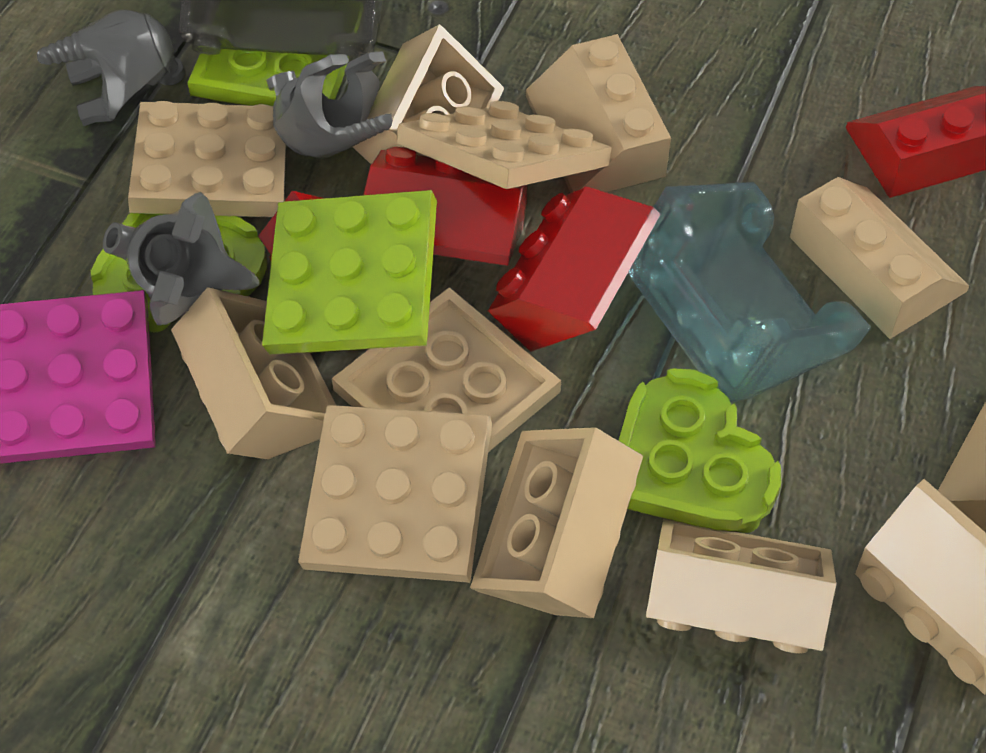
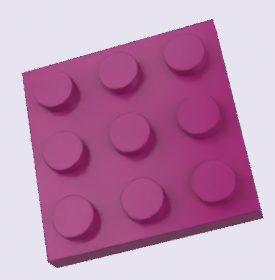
(75, 377)

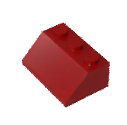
(925, 141)
(472, 214)
(571, 266)

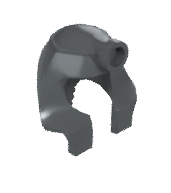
(126, 50)
(325, 126)
(178, 258)

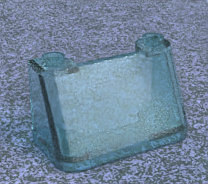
(728, 296)

